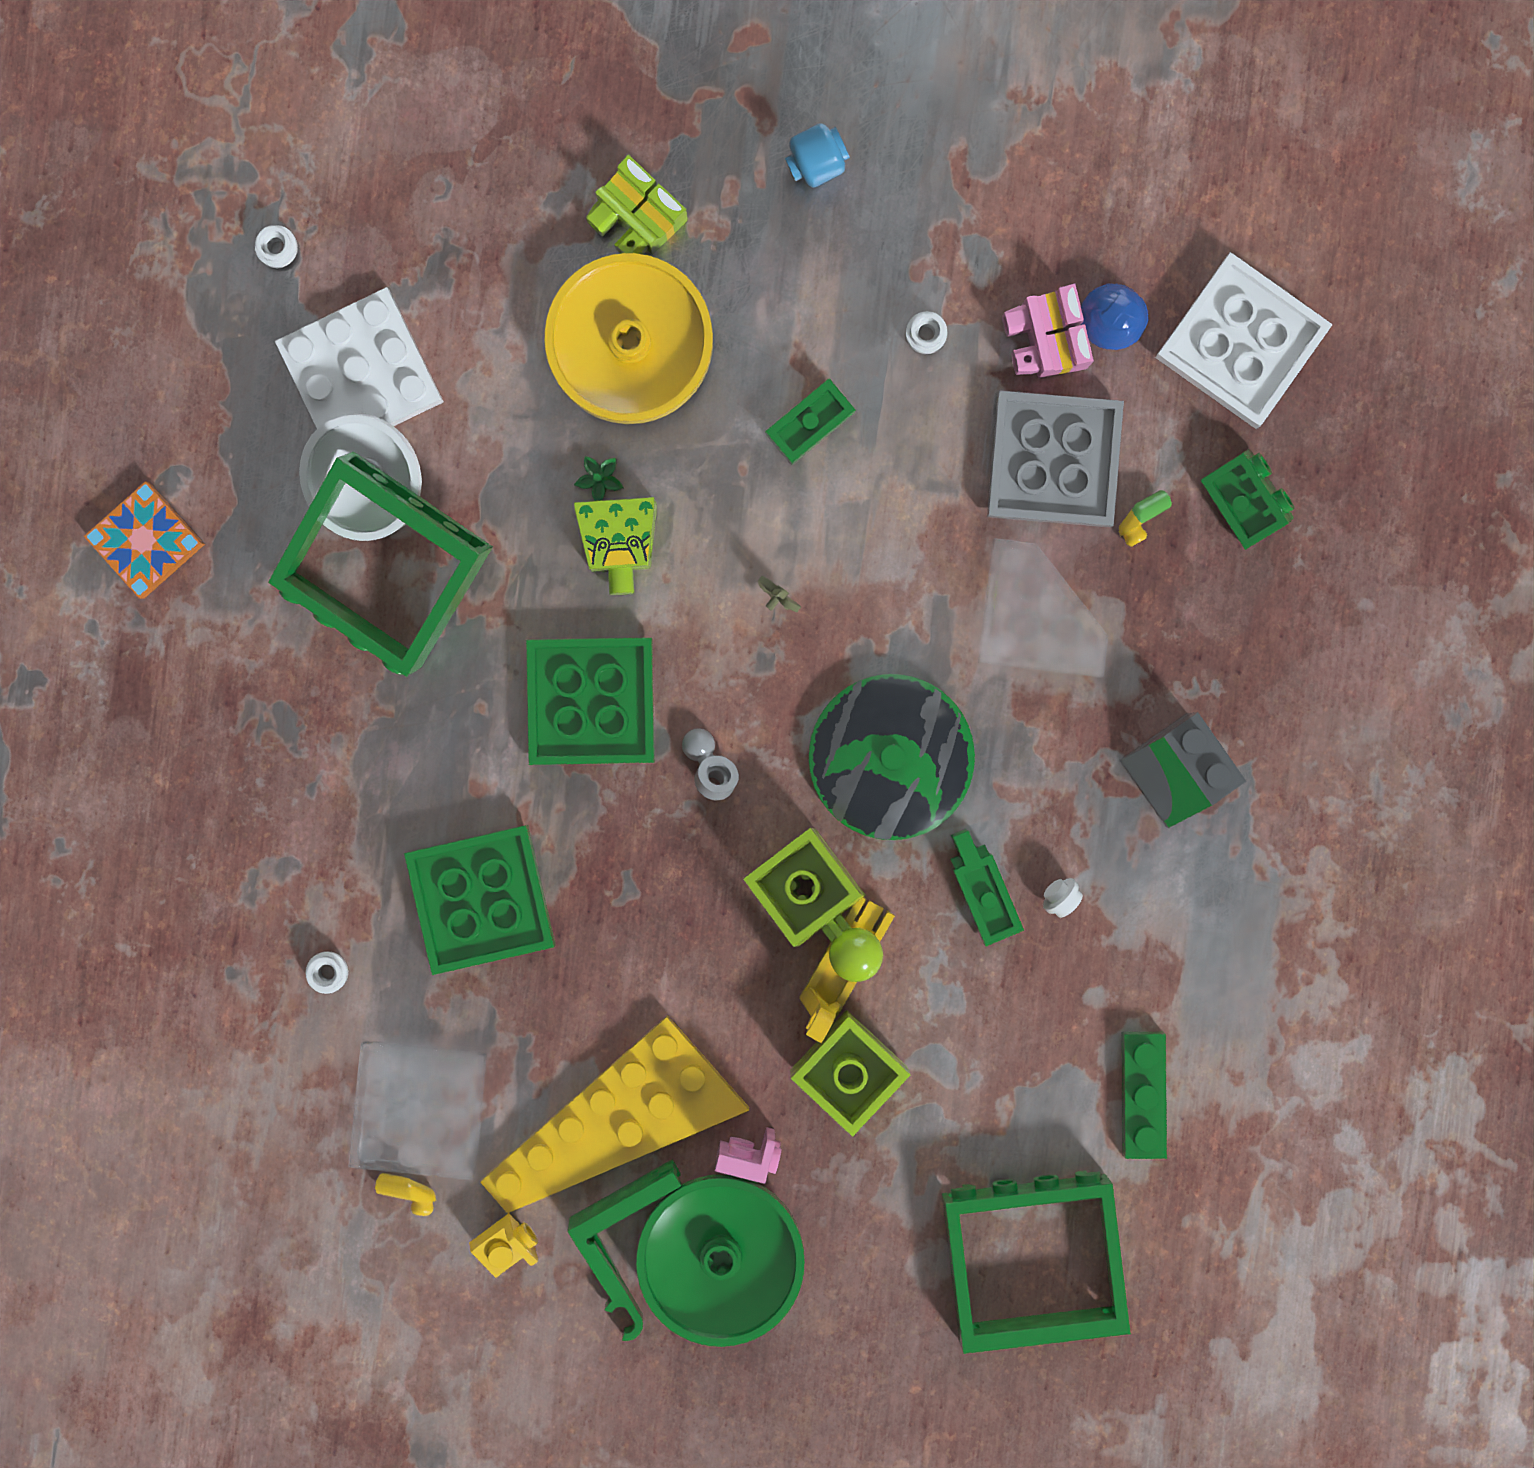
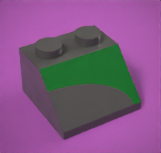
(1183, 769)

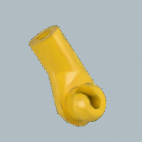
(408, 1189)

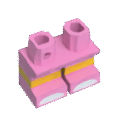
(1054, 333)

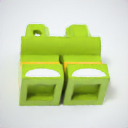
(639, 206)

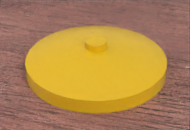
(629, 338)

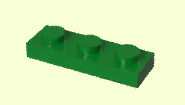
(1144, 1095)

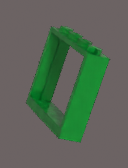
(413, 512)
(1044, 1327)

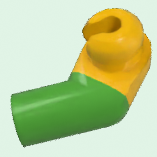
(1142, 512)

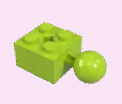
(854, 951)

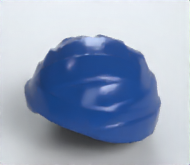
(1114, 316)

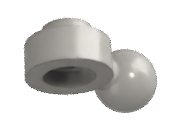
(699, 746)

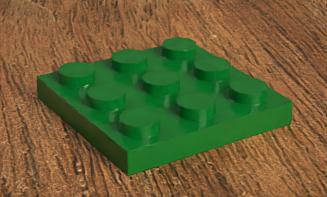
(590, 701)
(480, 900)

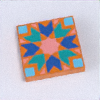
(144, 540)

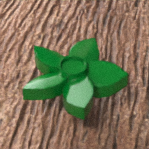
(599, 477)

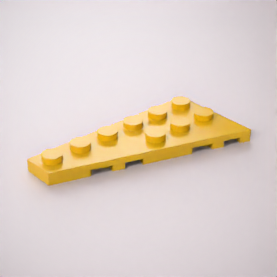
(634, 1107)

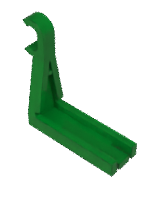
(604, 1213)

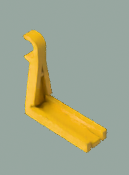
(825, 989)

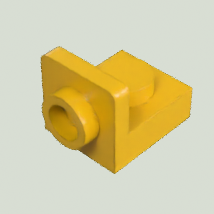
(505, 1245)

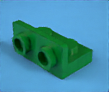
(1249, 498)

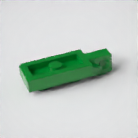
(984, 890)

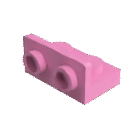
(743, 1161)

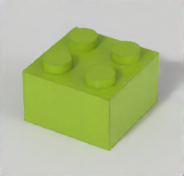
(849, 1073)

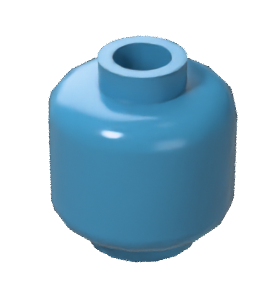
(817, 155)

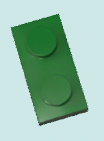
(810, 421)

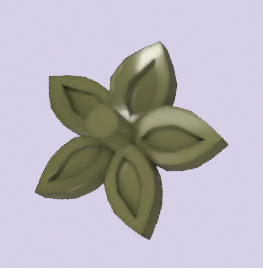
(777, 595)

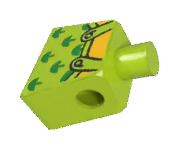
(618, 538)

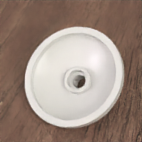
(379, 444)

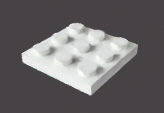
(1243, 340)
(360, 364)

